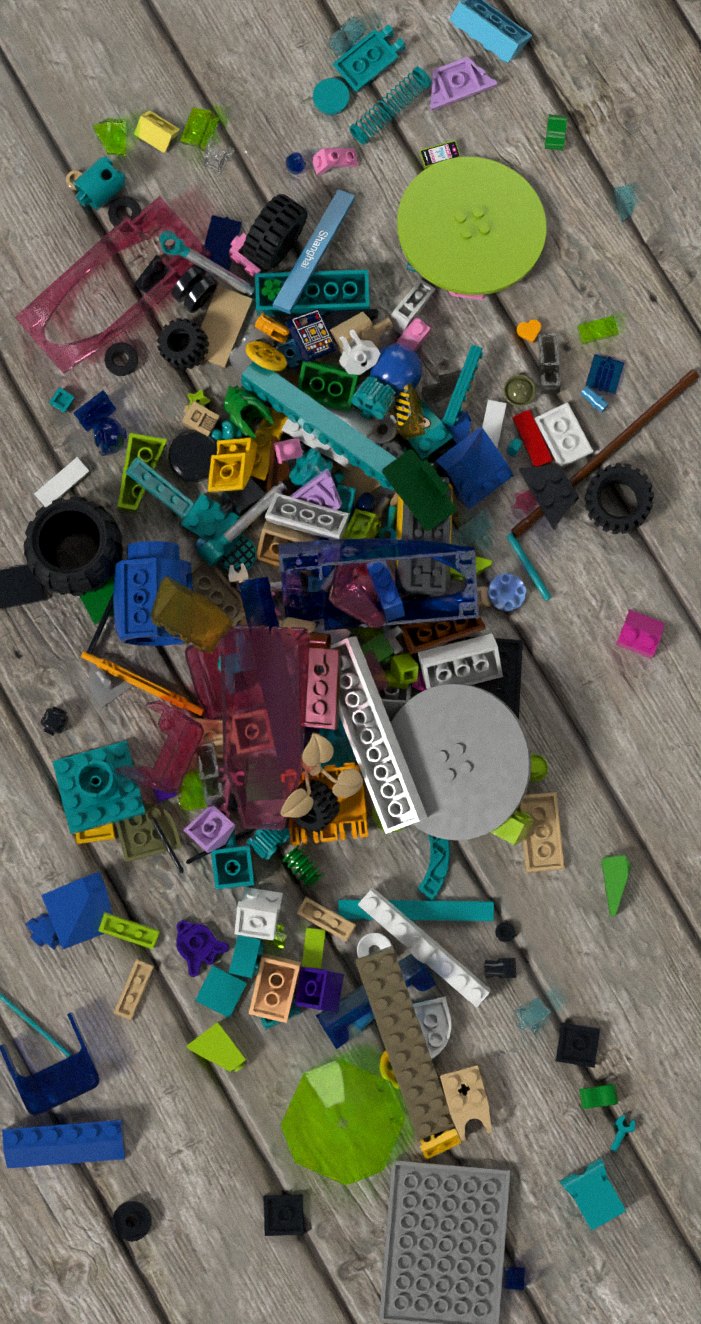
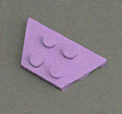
(457, 82)
(320, 491)

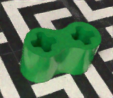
(555, 132)
(598, 1096)

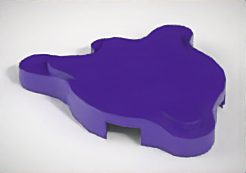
(197, 944)

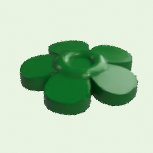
(271, 288)

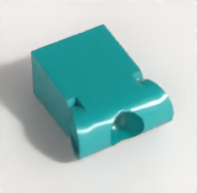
(594, 1194)

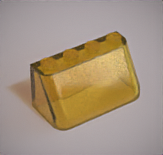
(189, 615)

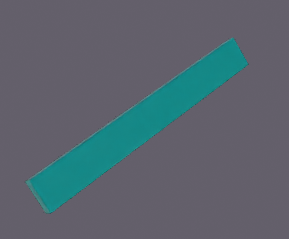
(426, 910)

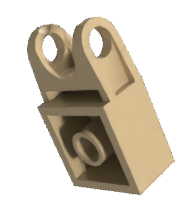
(468, 1106)

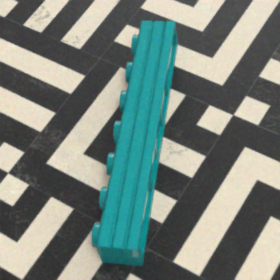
(463, 385)

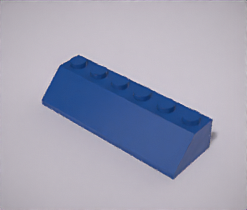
(63, 1143)

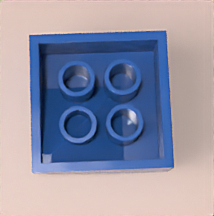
(474, 468)

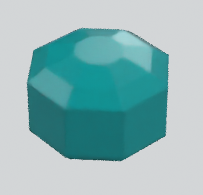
(513, 447)

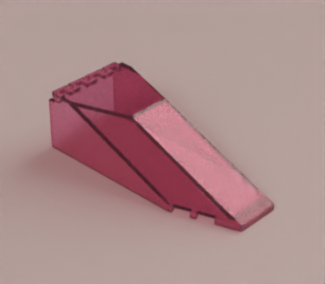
(263, 718)

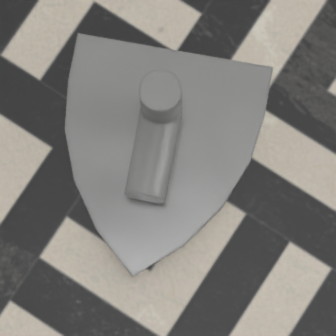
(105, 686)

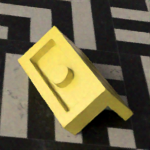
(156, 131)

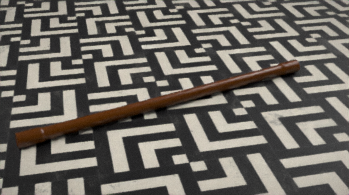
(683, 383)

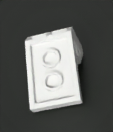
(258, 913)

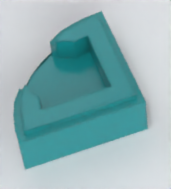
(338, 476)

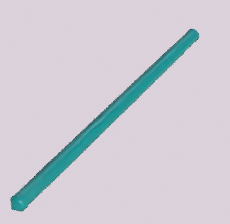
(34, 1025)

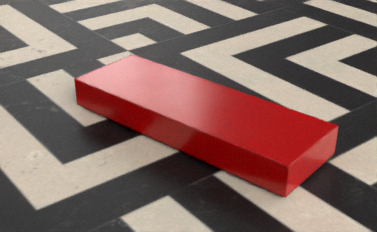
(532, 438)

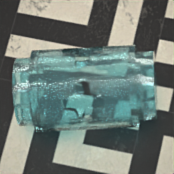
(355, 30)

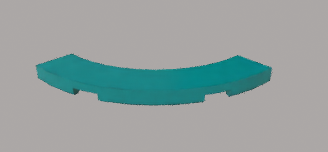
(437, 867)

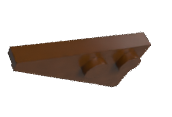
(278, 472)

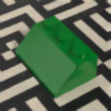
(328, 384)

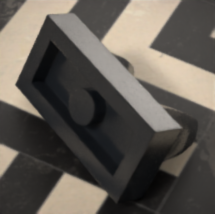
(151, 275)

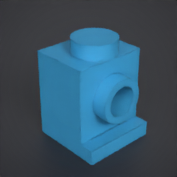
(292, 361)

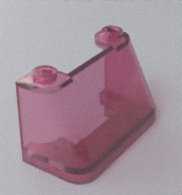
(354, 594)

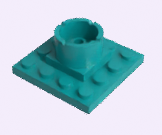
(102, 804)

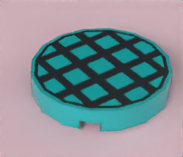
(243, 552)

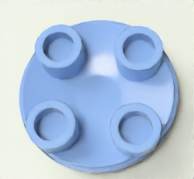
(507, 592)

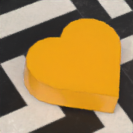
(529, 330)

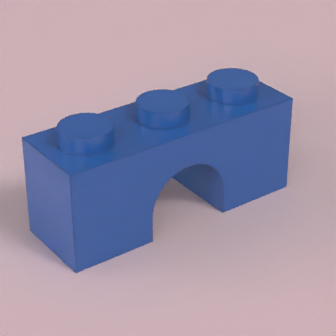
(386, 590)

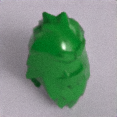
(245, 408)

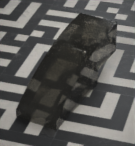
(549, 363)
(441, 390)
(210, 775)

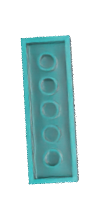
(325, 290)

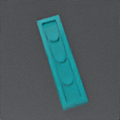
(159, 488)

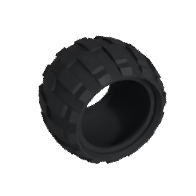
(53, 525)

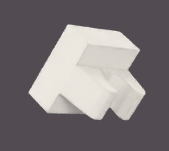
(234, 577)

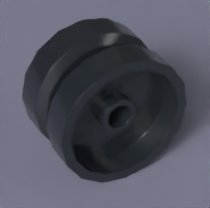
(194, 288)

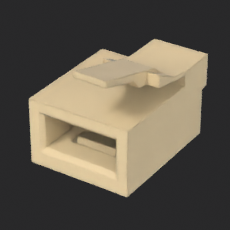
(199, 418)

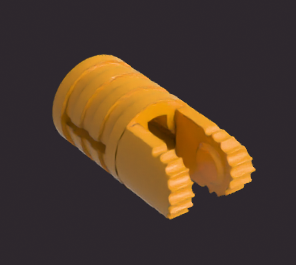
(272, 328)

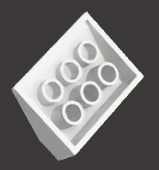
(352, 418)

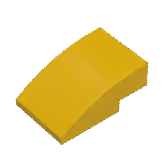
(232, 464)

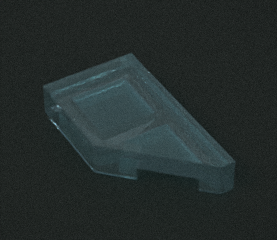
(625, 200)

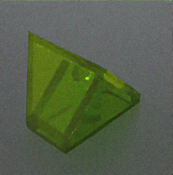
(113, 135)

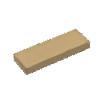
(326, 919)
(134, 989)

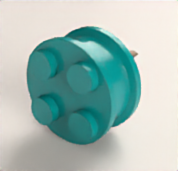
(309, 467)

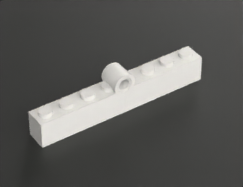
(424, 947)

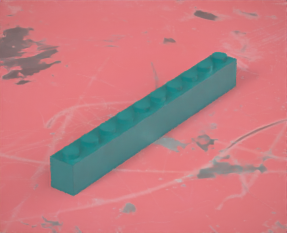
(318, 421)

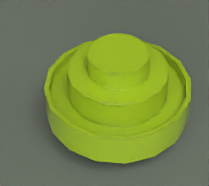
(539, 768)

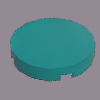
(331, 96)

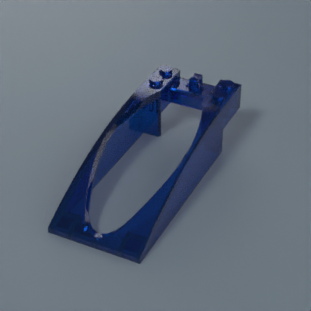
(322, 553)

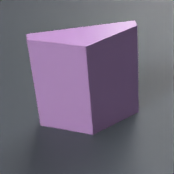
(210, 829)

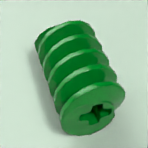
(303, 867)

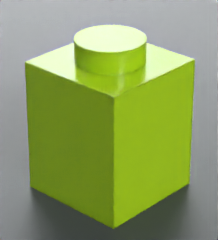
(404, 668)

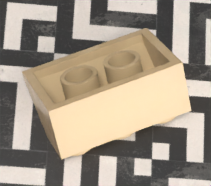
(277, 534)

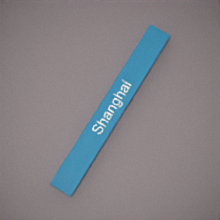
(313, 251)

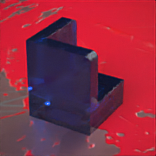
(514, 1278)

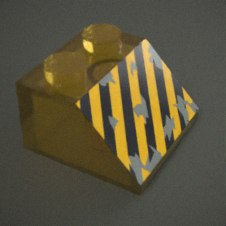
(409, 413)

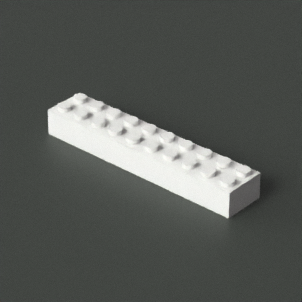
(375, 742)

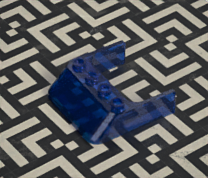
(58, 1082)

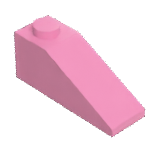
(414, 334)

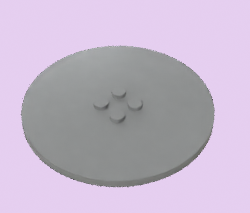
(464, 759)

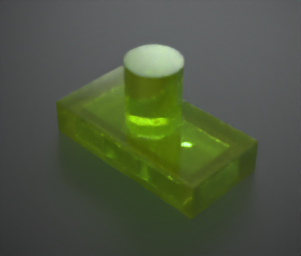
(597, 330)

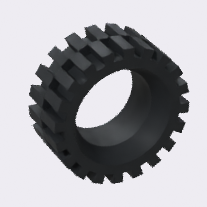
(632, 479)

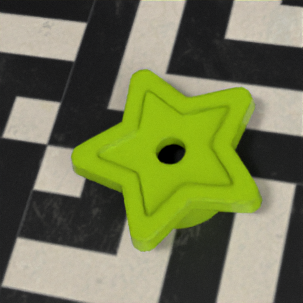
(198, 396)

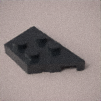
(551, 491)

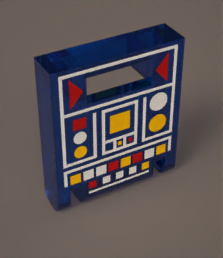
(312, 339)

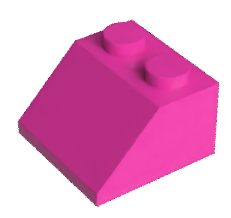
(640, 634)

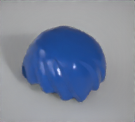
(397, 367)

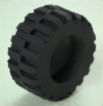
(275, 231)

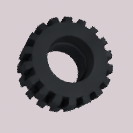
(173, 334)
(324, 807)

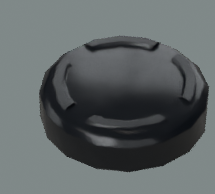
(191, 455)

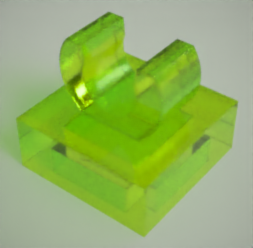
(280, 937)

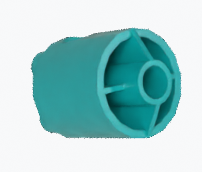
(94, 189)

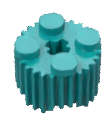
(373, 399)
(267, 840)

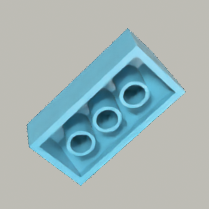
(490, 28)

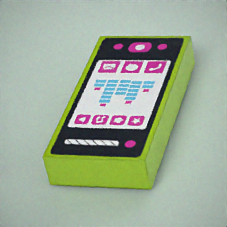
(439, 153)

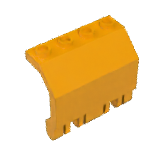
(351, 811)

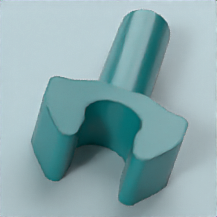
(389, 524)
(621, 1132)

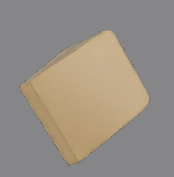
(483, 598)

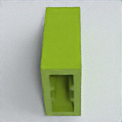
(218, 1048)

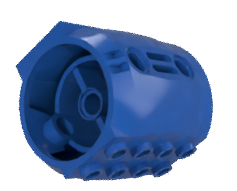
(137, 588)

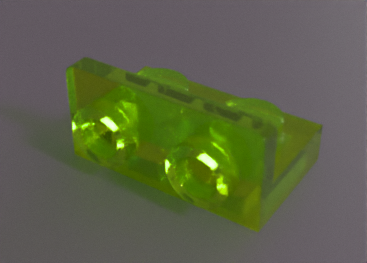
(199, 128)
(192, 792)

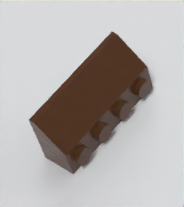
(427, 635)

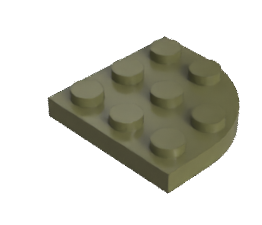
(141, 839)

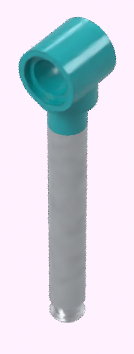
(179, 248)
(214, 550)

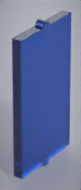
(219, 239)

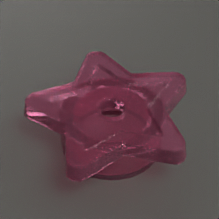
(524, 506)

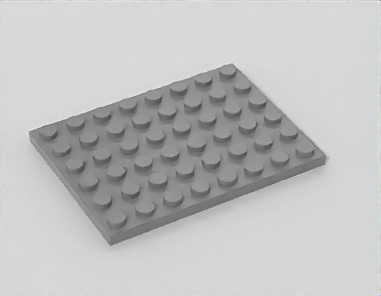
(444, 1244)

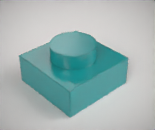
(62, 400)

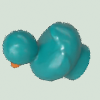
(229, 432)

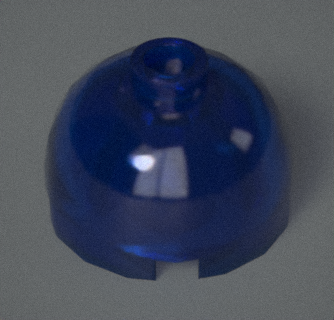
(109, 435)

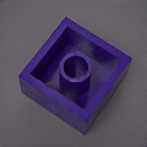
(319, 989)

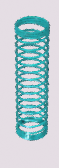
(360, 135)

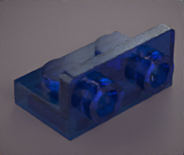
(96, 408)

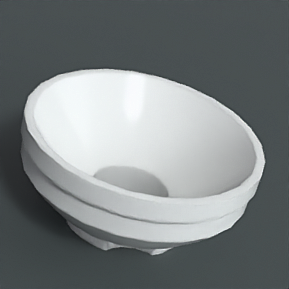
(389, 420)
(369, 940)

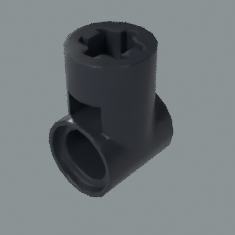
(503, 968)

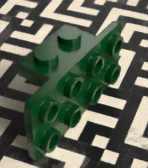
(420, 489)

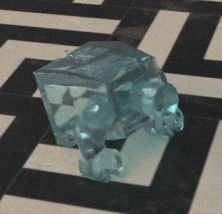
(532, 1015)

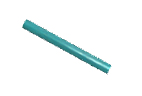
(528, 566)

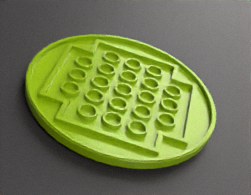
(471, 225)

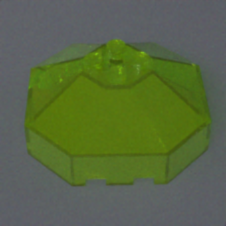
(350, 1093)

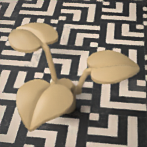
(316, 752)

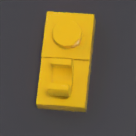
(435, 1146)

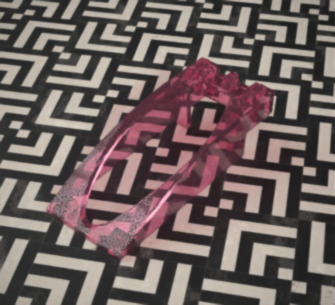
(124, 235)

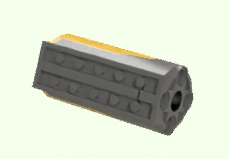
(422, 576)

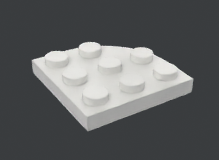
(434, 1023)

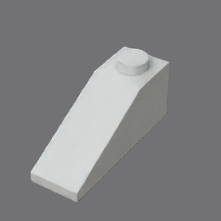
(411, 306)

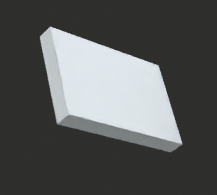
(563, 435)

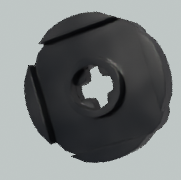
(126, 1231)

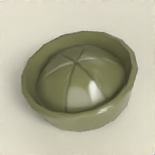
(519, 390)

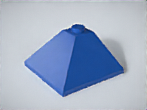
(78, 909)

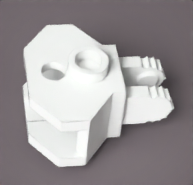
(356, 353)

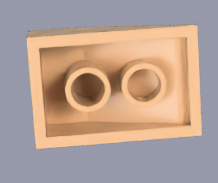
(275, 988)

